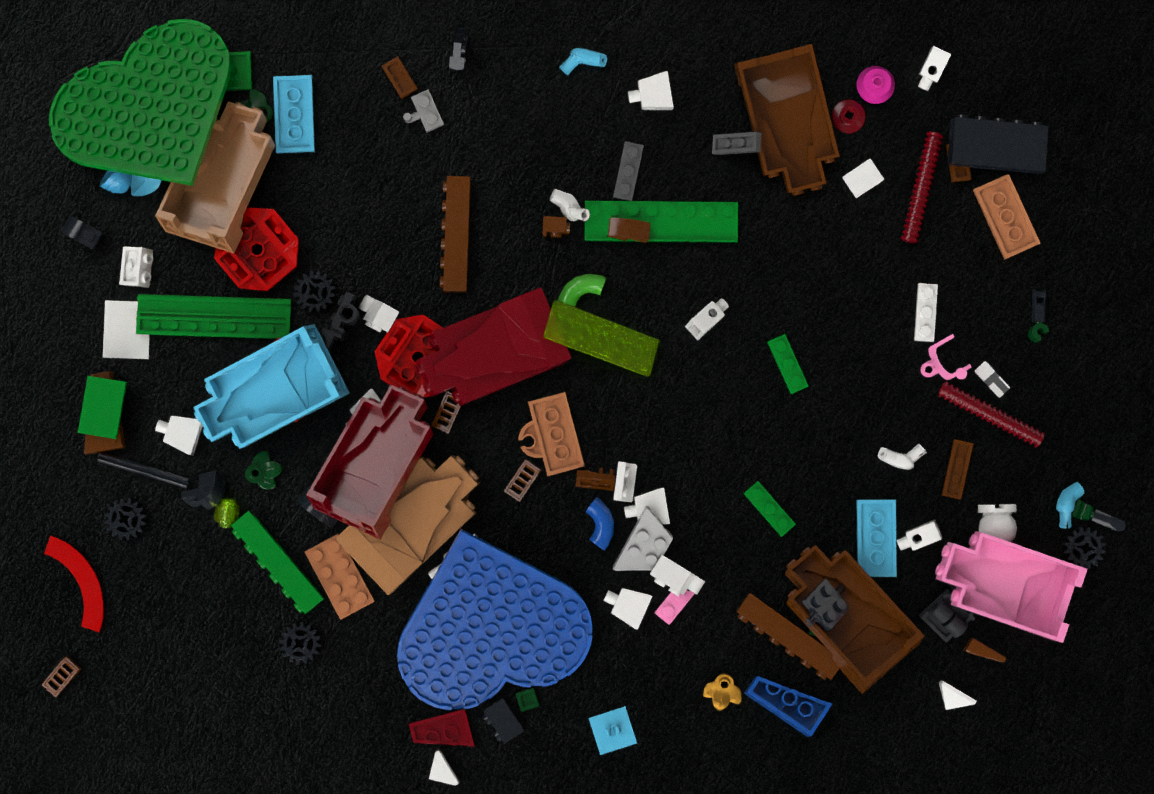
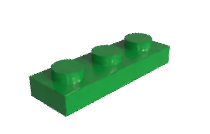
(787, 364)
(769, 509)

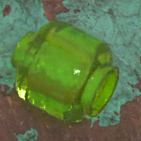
(226, 512)

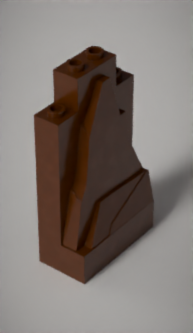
(791, 114)
(873, 630)

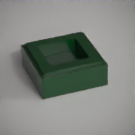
(527, 699)

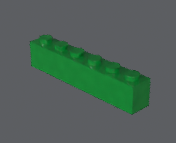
(277, 561)

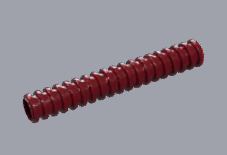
(922, 187)
(991, 414)

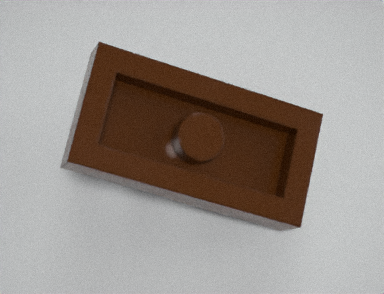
(595, 480)

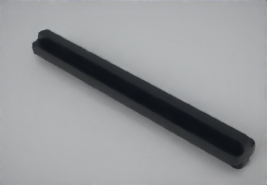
(143, 470)

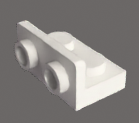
(136, 266)
(625, 482)

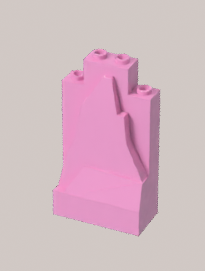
(1011, 584)

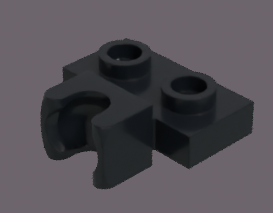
(458, 53)

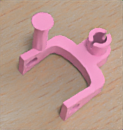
(934, 363)

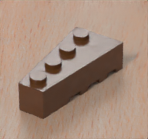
(98, 444)

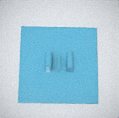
(612, 730)

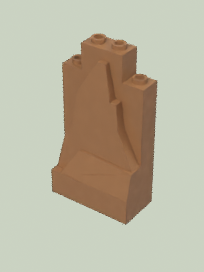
(224, 184)
(421, 521)

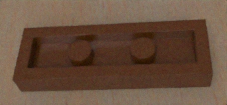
(957, 469)

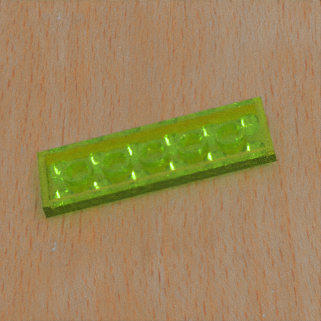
(601, 338)

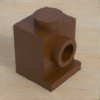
(555, 226)

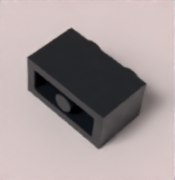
(503, 721)

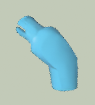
(583, 56)
(1067, 503)

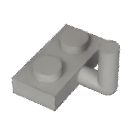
(426, 111)

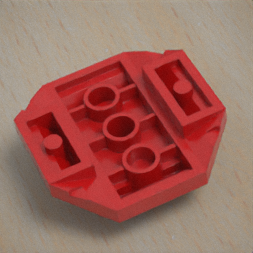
(278, 255)
(397, 351)

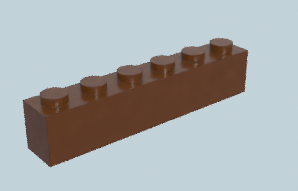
(456, 234)
(790, 636)

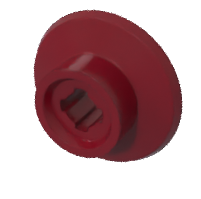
(843, 123)

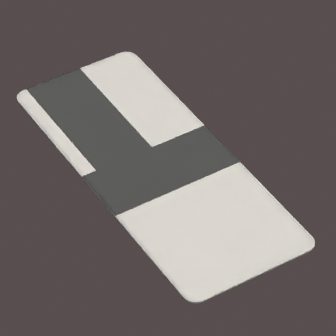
(992, 379)

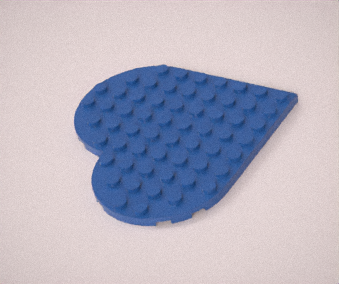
(490, 624)

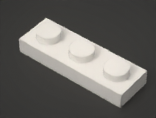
(925, 312)

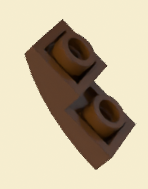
(628, 229)

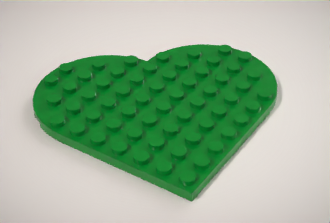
(150, 108)

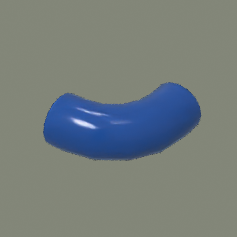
(603, 523)

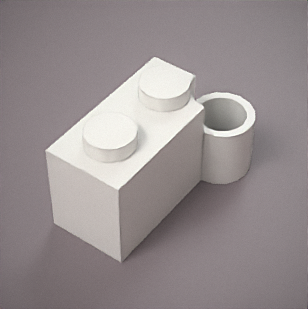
(378, 314)
(675, 577)

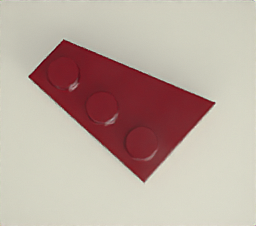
(443, 729)

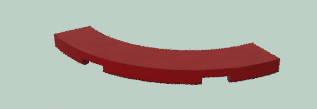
(86, 578)

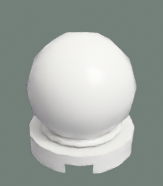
(998, 521)

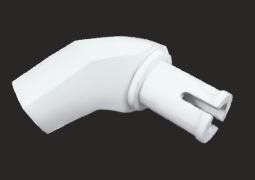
(569, 206)
(899, 460)

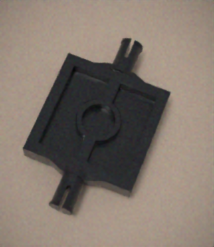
(825, 605)

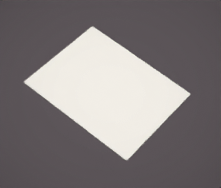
(120, 332)

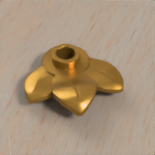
(721, 694)

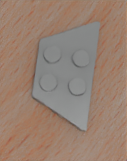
(644, 544)

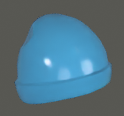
(116, 182)

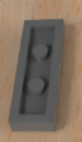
(736, 143)
(628, 171)

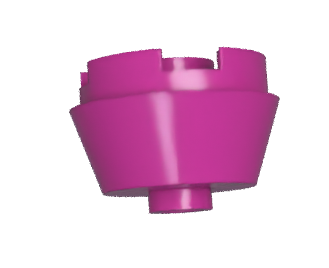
(875, 84)

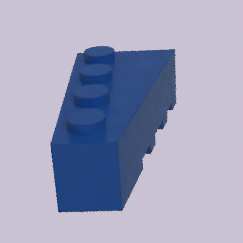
(793, 707)

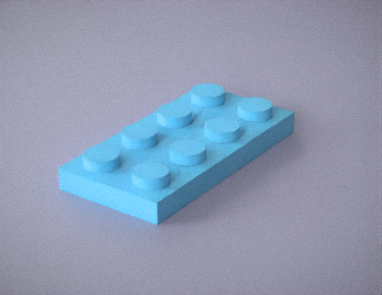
(294, 114)
(877, 537)

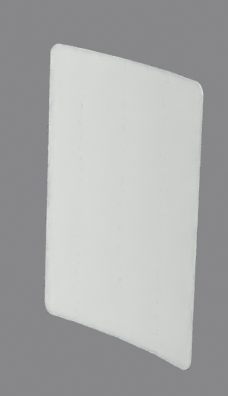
(863, 178)

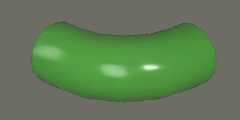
(579, 286)

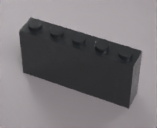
(997, 144)

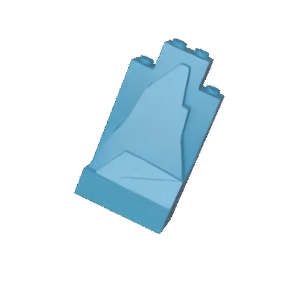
(271, 388)

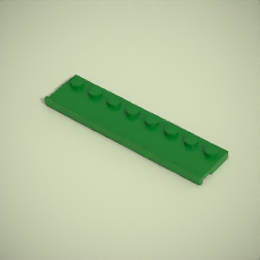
(667, 220)
(213, 316)

